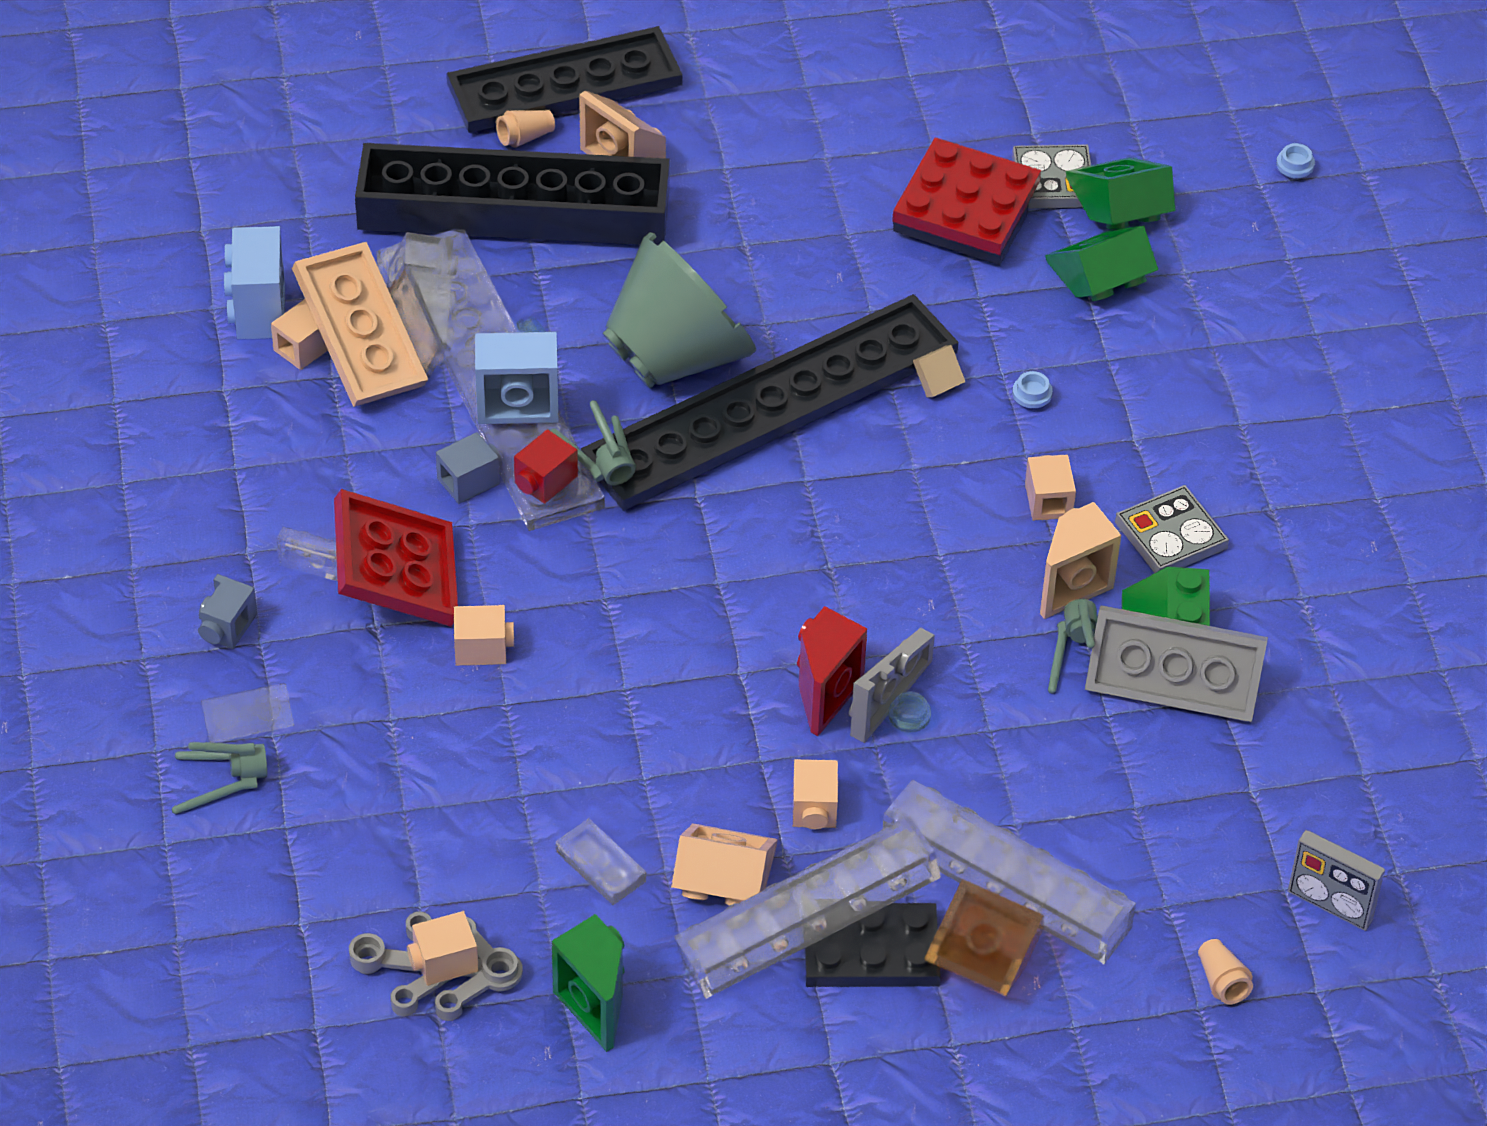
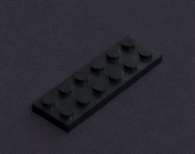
(556, 77)

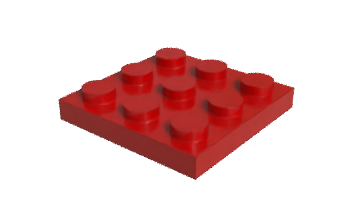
(967, 196)
(395, 557)

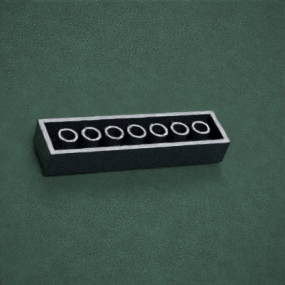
(512, 193)

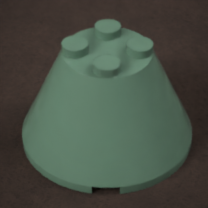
(671, 319)

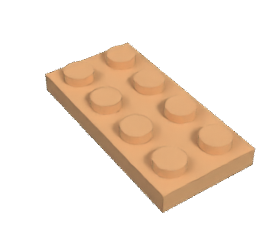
(359, 324)

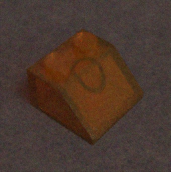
(985, 938)

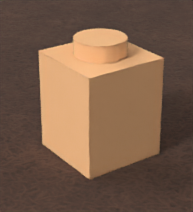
(297, 336)
(1049, 486)
(481, 635)
(815, 793)
(443, 948)

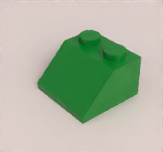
(1124, 191)
(1105, 262)
(1172, 594)
(590, 976)

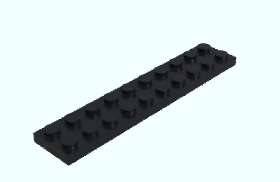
(775, 398)

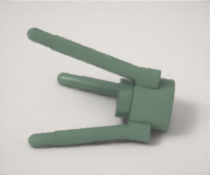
(612, 459)
(1080, 625)
(245, 761)

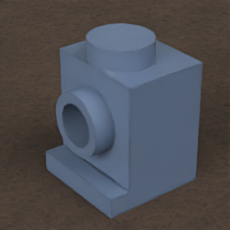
(227, 612)

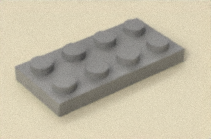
(1176, 663)

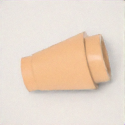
(523, 126)
(1225, 973)

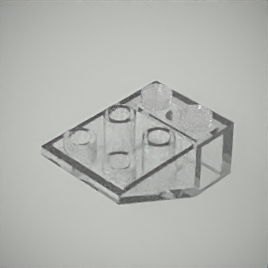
(422, 294)

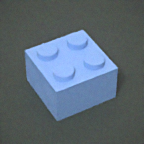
(254, 280)
(516, 377)

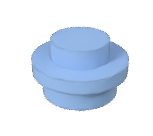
(1295, 161)
(1032, 390)

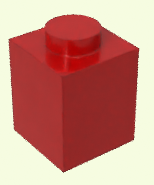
(545, 466)

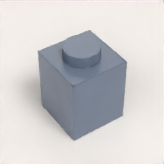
(468, 467)

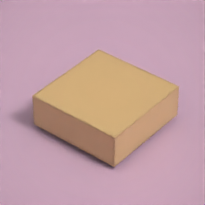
(939, 371)

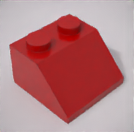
(829, 665)

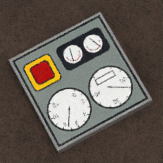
(1053, 162)
(1171, 530)
(1336, 880)

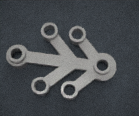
(489, 961)

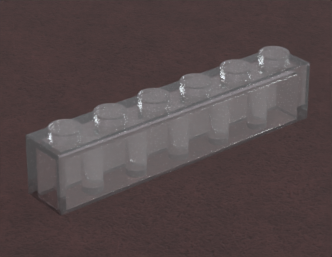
(998, 861)
(807, 906)

